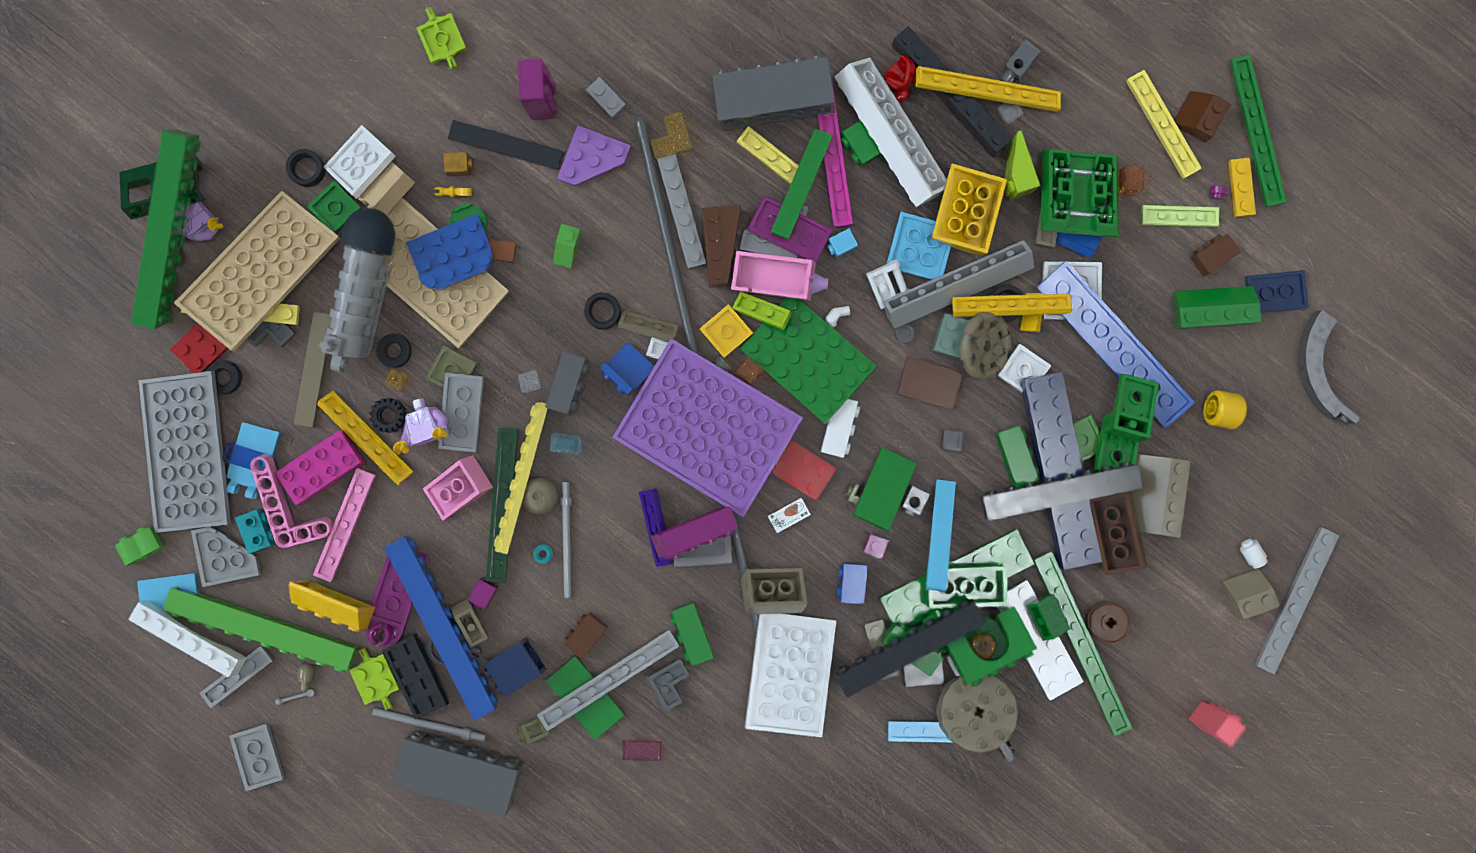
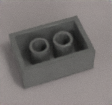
(568, 383)

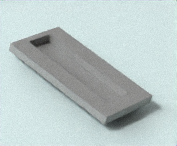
(711, 554)

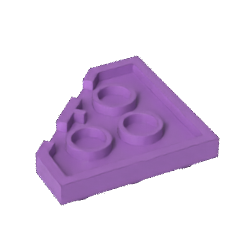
(591, 156)

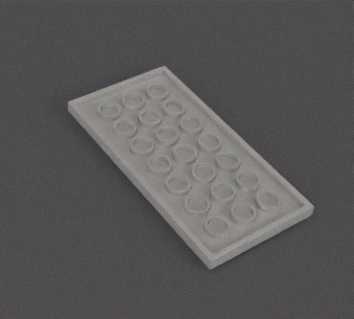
(184, 452)

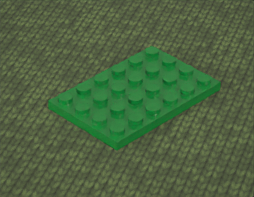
(809, 360)

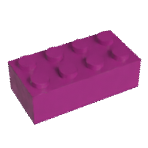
(536, 89)
(694, 532)

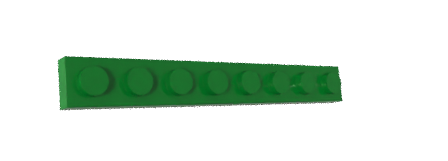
(1257, 131)

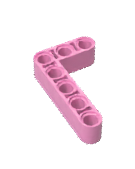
(282, 508)

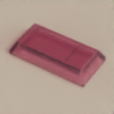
(642, 750)

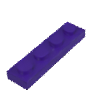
(654, 520)

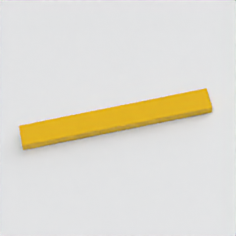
(988, 89)

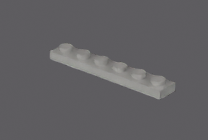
(681, 211)

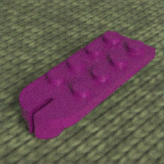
(391, 607)

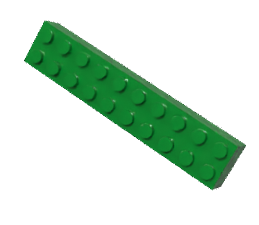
(165, 228)

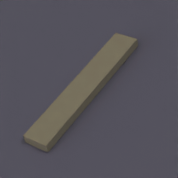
(312, 373)

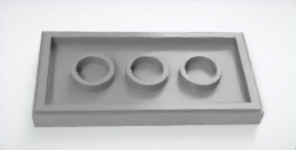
(463, 408)

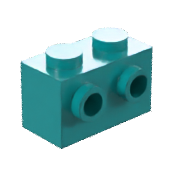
(255, 531)

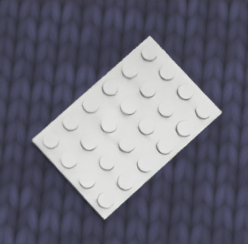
(790, 674)

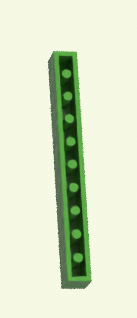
(261, 628)

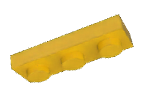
(1241, 187)

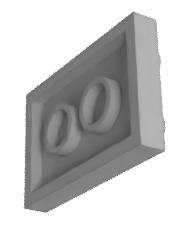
(257, 756)

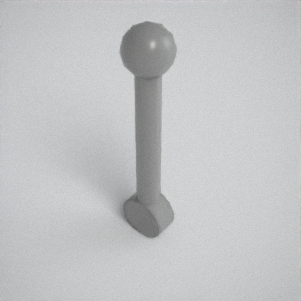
(310, 693)

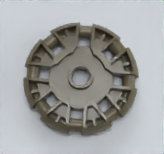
(985, 331)

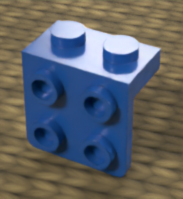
(627, 369)

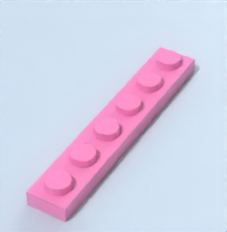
(344, 525)

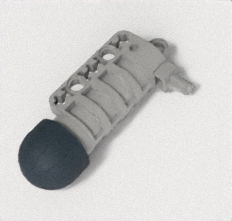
(360, 287)

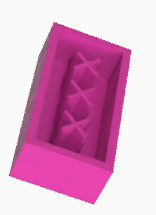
(320, 467)

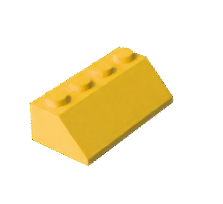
(331, 604)

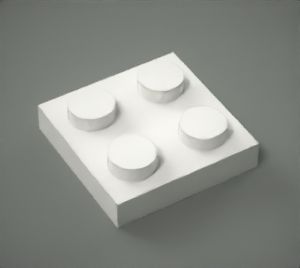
(1022, 365)

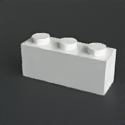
(839, 430)

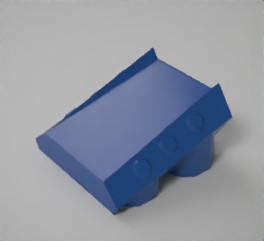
(1081, 244)

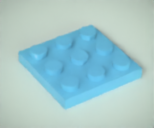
(916, 249)

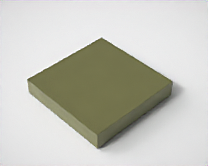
(450, 362)

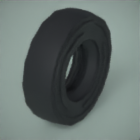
(383, 345)
(235, 374)

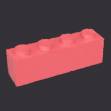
(1217, 722)

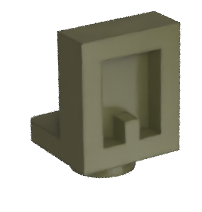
(851, 493)
(531, 731)

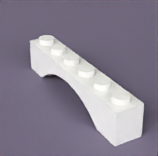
(167, 628)

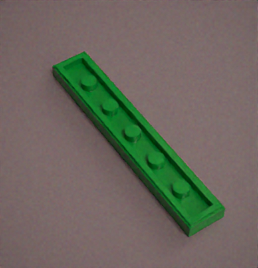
(801, 184)

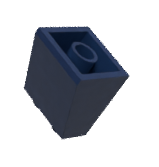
(515, 667)

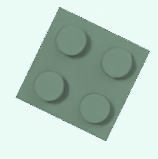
(949, 336)

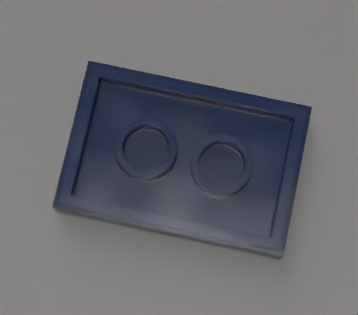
(1280, 290)

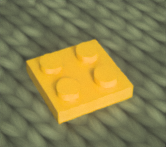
(726, 331)

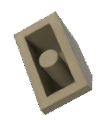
(469, 623)

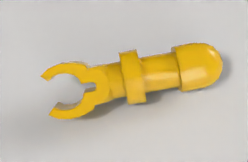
(452, 191)

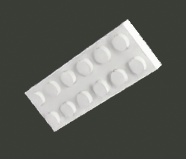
(1050, 661)

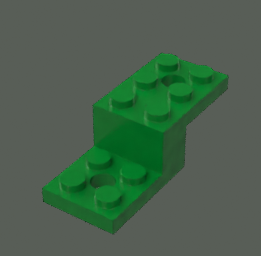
(1128, 422)

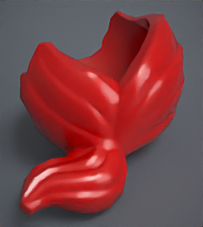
(901, 77)

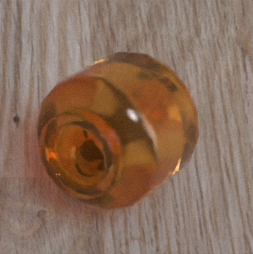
(981, 638)

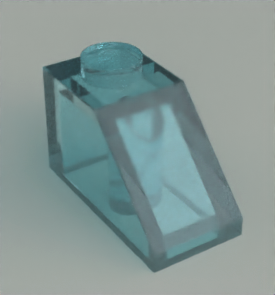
(566, 443)

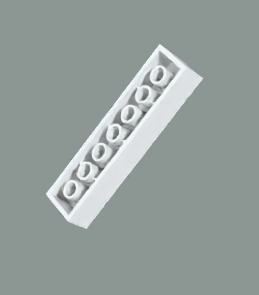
(892, 131)

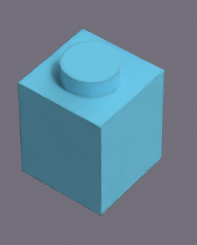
(841, 243)

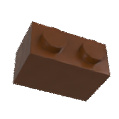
(1215, 255)
(585, 635)

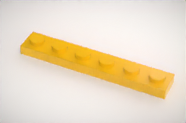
(1012, 305)
(364, 437)

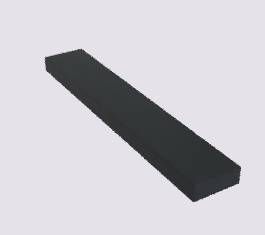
(505, 144)

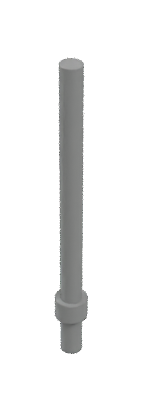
(566, 501)
(465, 733)

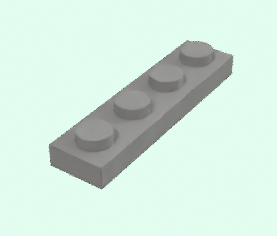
(227, 685)

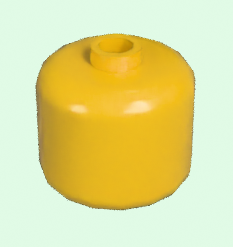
(1224, 409)

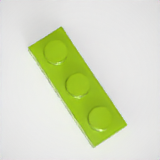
(762, 310)

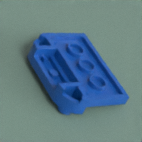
(452, 253)

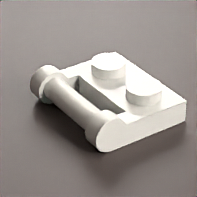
(881, 283)

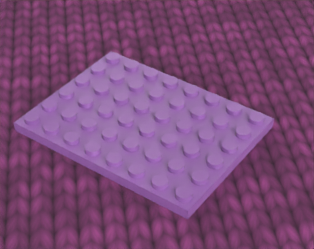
(707, 427)

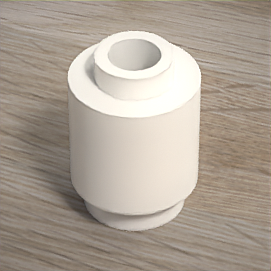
(1253, 553)

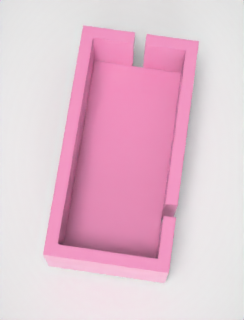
(773, 275)

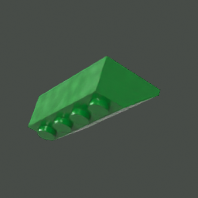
(1216, 307)

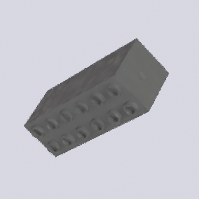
(773, 93)
(457, 773)

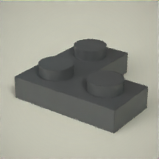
(279, 332)
(664, 680)

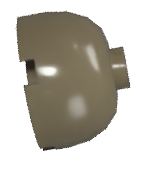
(540, 496)

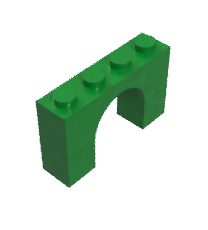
(1017, 645)

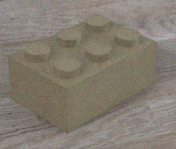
(773, 591)

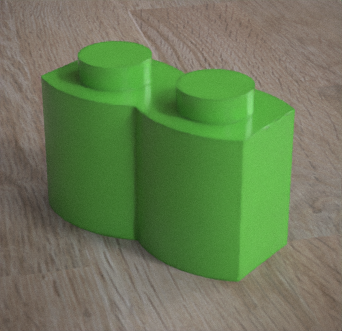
(139, 546)

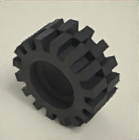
(376, 412)

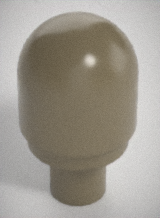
(305, 675)

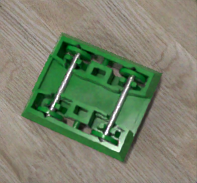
(1077, 195)

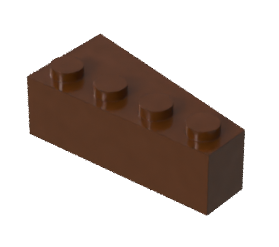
(720, 239)

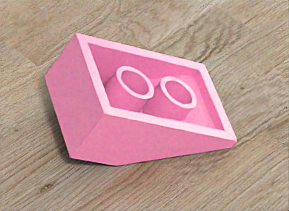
(457, 487)

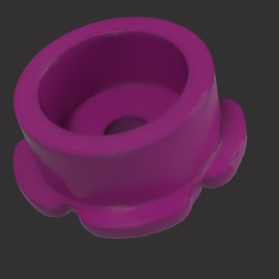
(1218, 192)

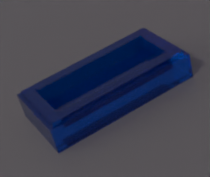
(240, 455)

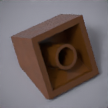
(1201, 115)

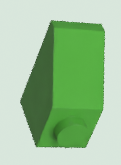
(566, 246)

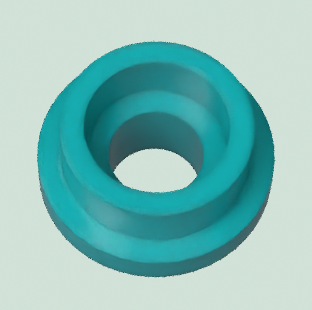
(536, 554)

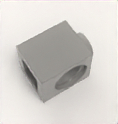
(914, 492)

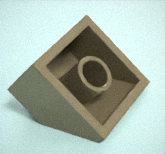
(1250, 594)

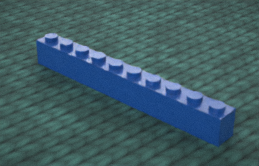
(441, 627)

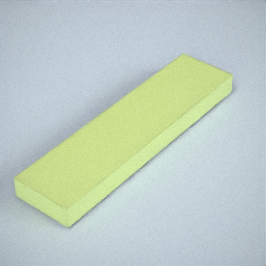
(1179, 216)

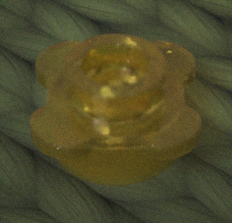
(390, 381)

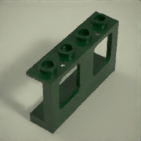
(145, 175)

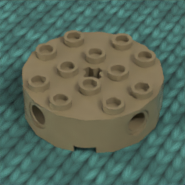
(994, 720)

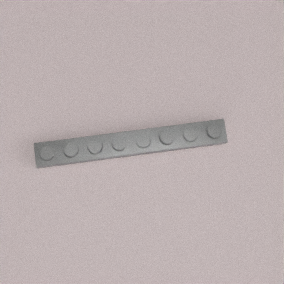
(1296, 600)
(608, 680)

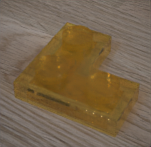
(676, 140)

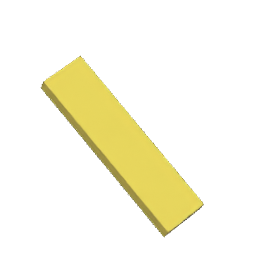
(768, 154)

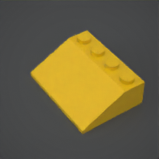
(969, 210)

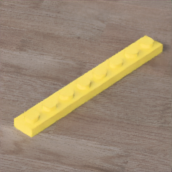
(519, 484)

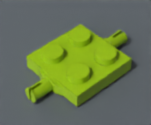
(441, 38)
(374, 679)

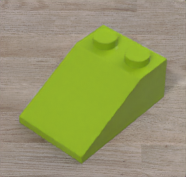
(1019, 169)

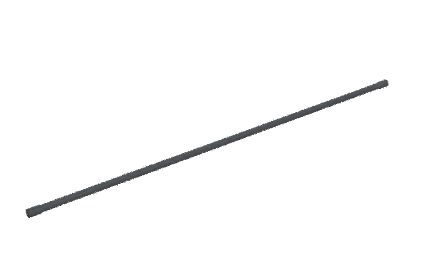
(643, 136)

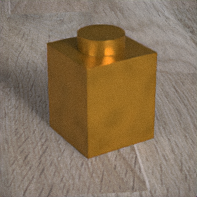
(458, 164)

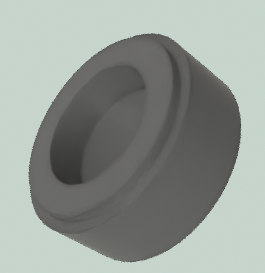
(905, 333)
(720, 362)

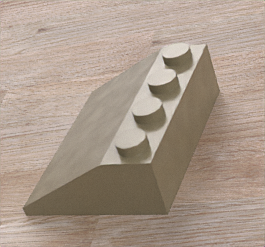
(1163, 495)

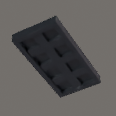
(416, 676)

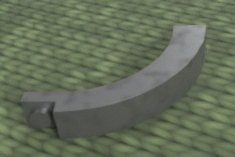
(1312, 370)

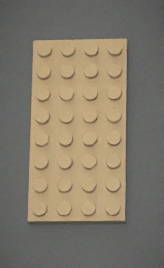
(257, 271)
(451, 311)

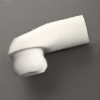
(834, 315)

